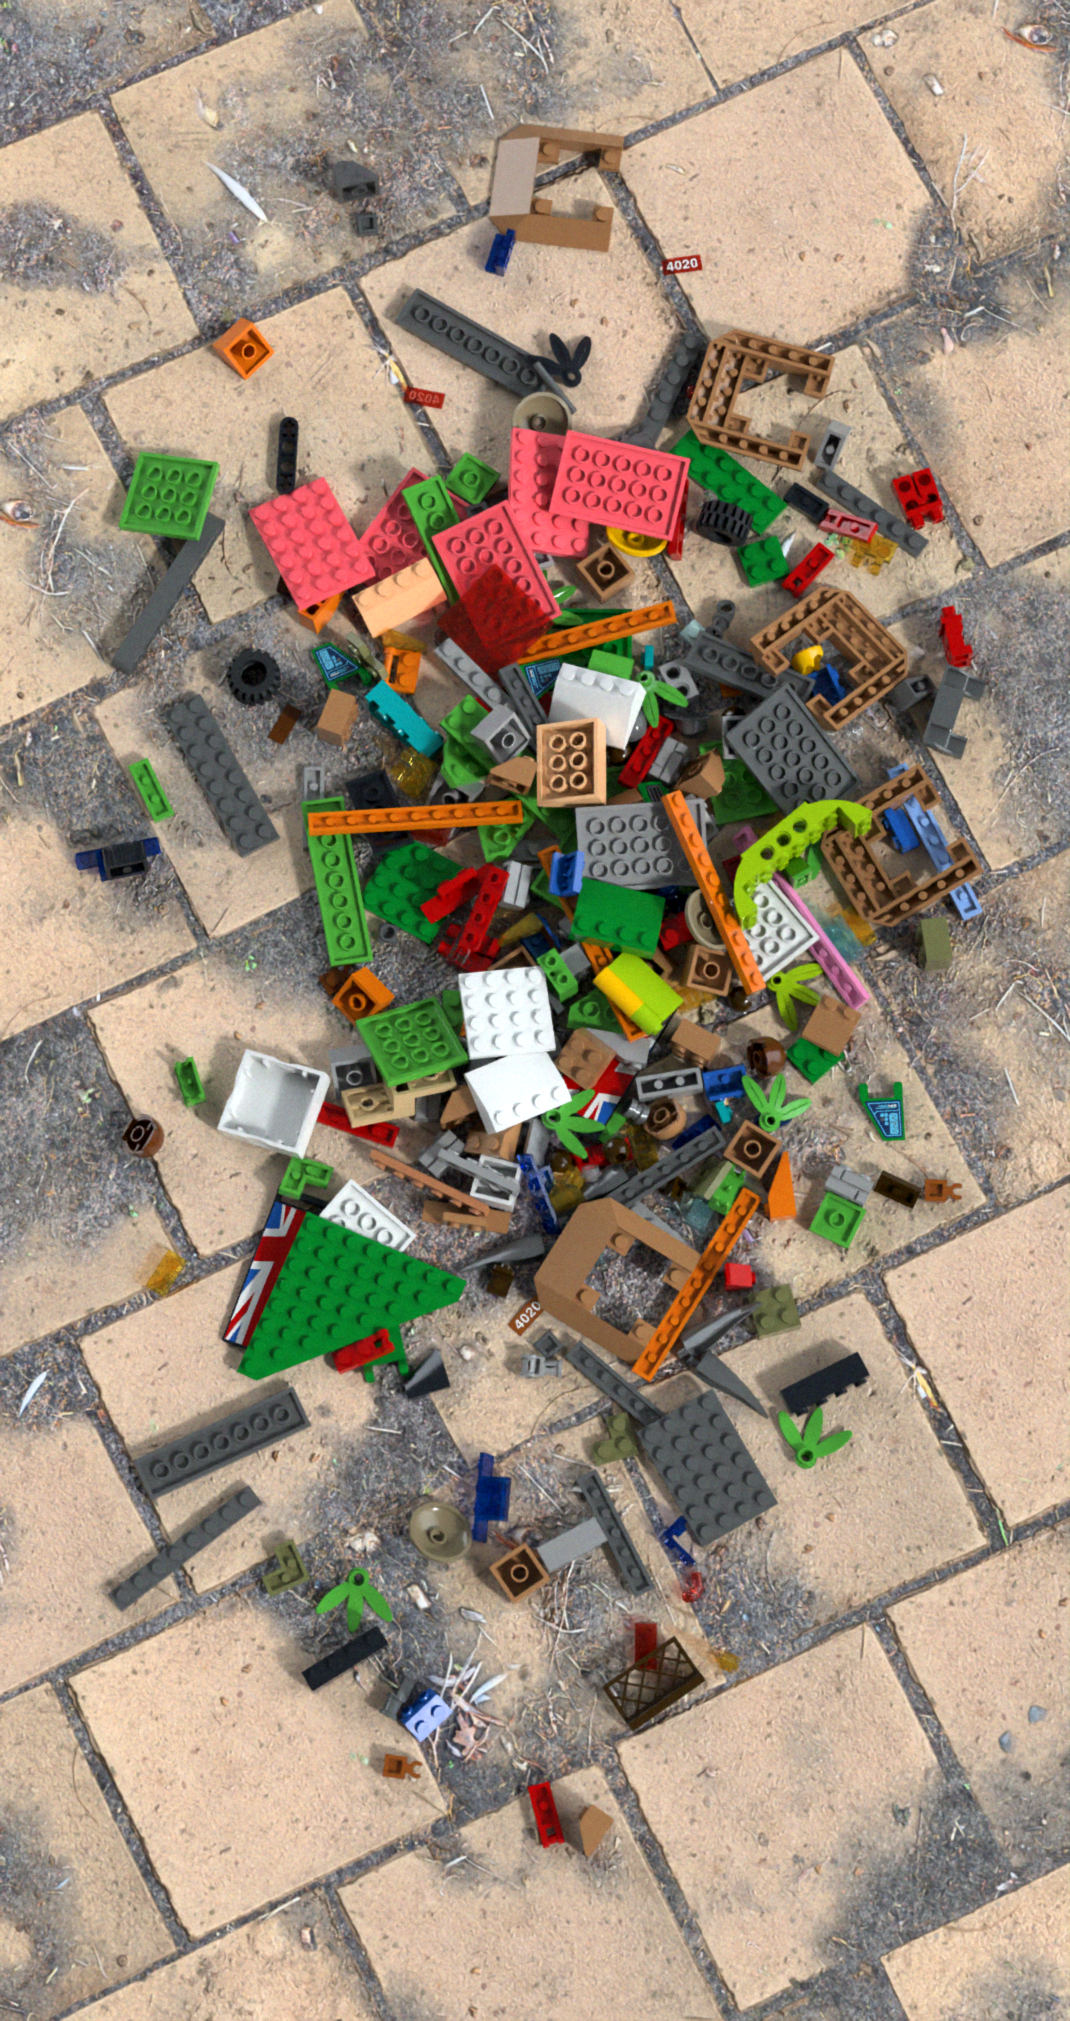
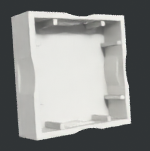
(274, 1104)

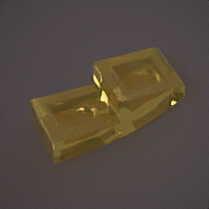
(859, 927)

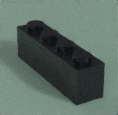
(824, 1384)
(345, 1659)

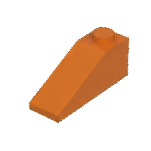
(319, 614)
(781, 1199)

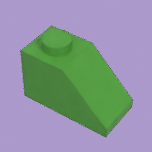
(797, 872)

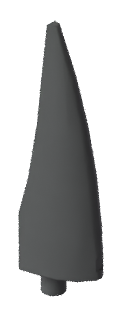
(610, 1179)
(519, 1252)
(707, 1333)
(721, 1377)

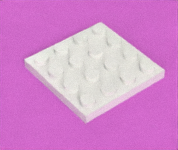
(779, 931)
(506, 1012)
(364, 1215)

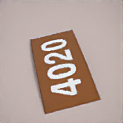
(526, 1316)

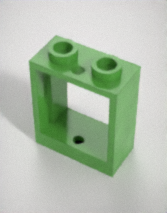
(559, 975)

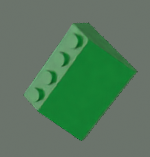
(617, 918)

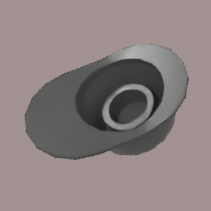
(690, 725)

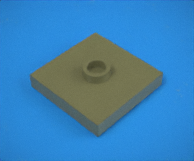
(708, 1178)

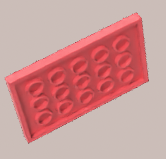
(531, 484)
(619, 485)
(393, 538)
(490, 539)
(311, 543)

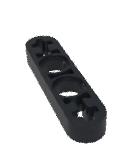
(284, 456)

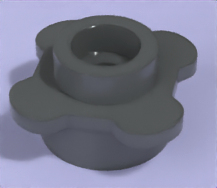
(392, 929)

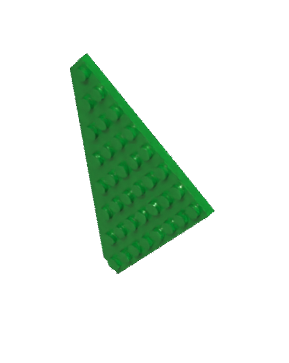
(339, 1292)

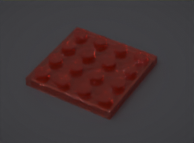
(495, 622)

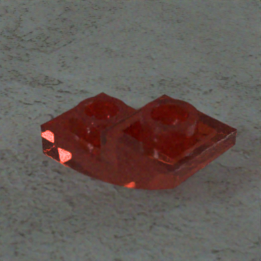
(646, 1642)

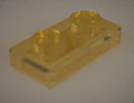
(166, 1273)

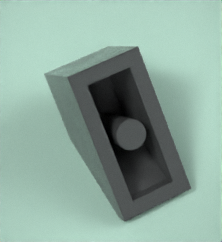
(912, 692)

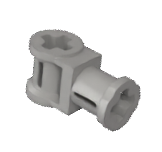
(539, 1367)

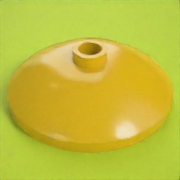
(634, 544)

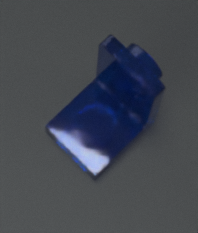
(694, 1131)
(677, 1530)

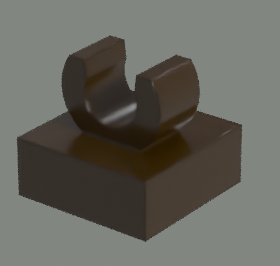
(674, 1189)

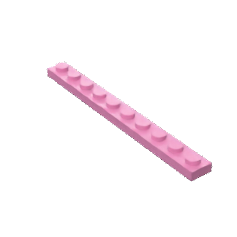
(823, 949)

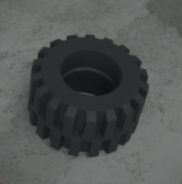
(724, 523)
(249, 661)

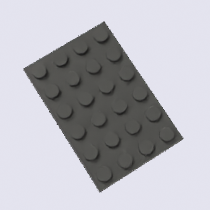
(791, 753)
(707, 1468)

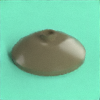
(549, 408)
(701, 922)
(447, 1526)

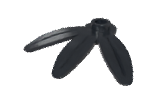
(566, 365)

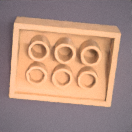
(571, 764)

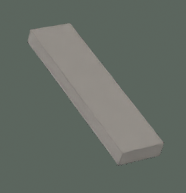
(312, 789)

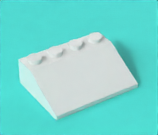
(592, 694)
(516, 1089)

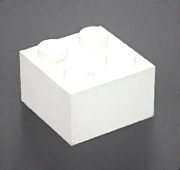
(491, 1195)

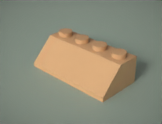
(399, 597)

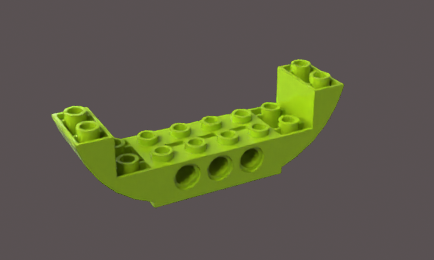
(787, 841)

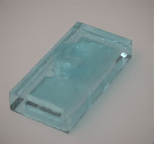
(699, 1215)

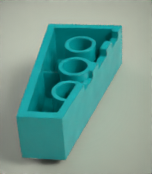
(403, 721)

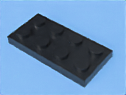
(376, 792)

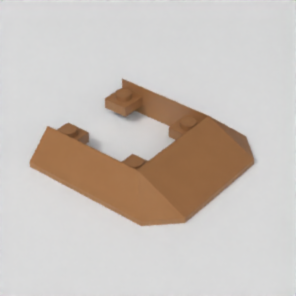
(514, 183)
(749, 356)
(855, 633)
(862, 874)
(575, 1253)

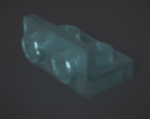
(844, 939)

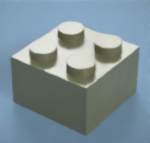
(934, 943)
(777, 1312)

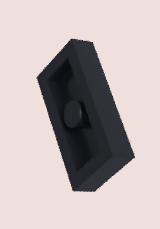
(806, 502)

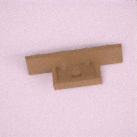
(456, 1217)

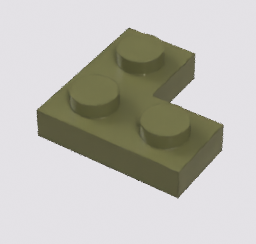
(363, 656)
(622, 1441)
(291, 1572)

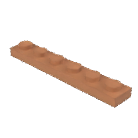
(422, 1180)

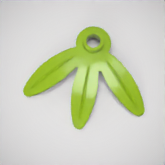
(798, 991)

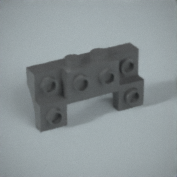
(947, 703)

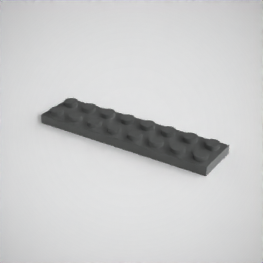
(470, 343)
(221, 776)
(222, 1443)

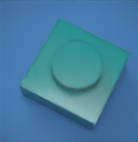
(647, 658)
(724, 1113)

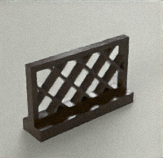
(661, 1701)

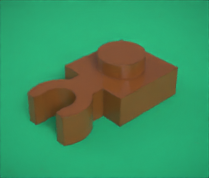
(938, 1191)
(397, 1767)

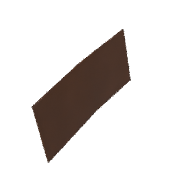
(285, 724)
(546, 935)

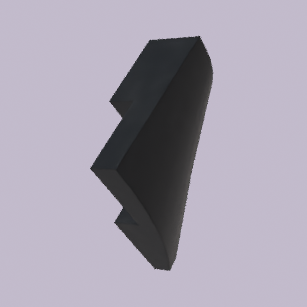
(427, 1378)

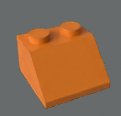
(243, 348)
(362, 996)

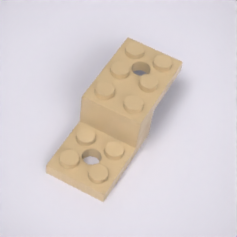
(393, 1101)

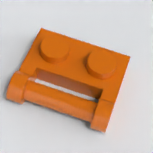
(407, 669)

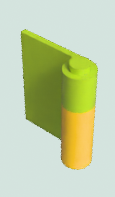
(638, 992)

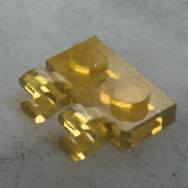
(879, 548)
(419, 773)

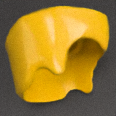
(807, 660)

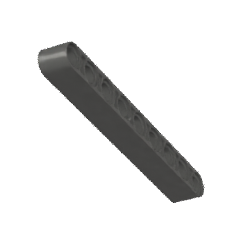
(166, 596)

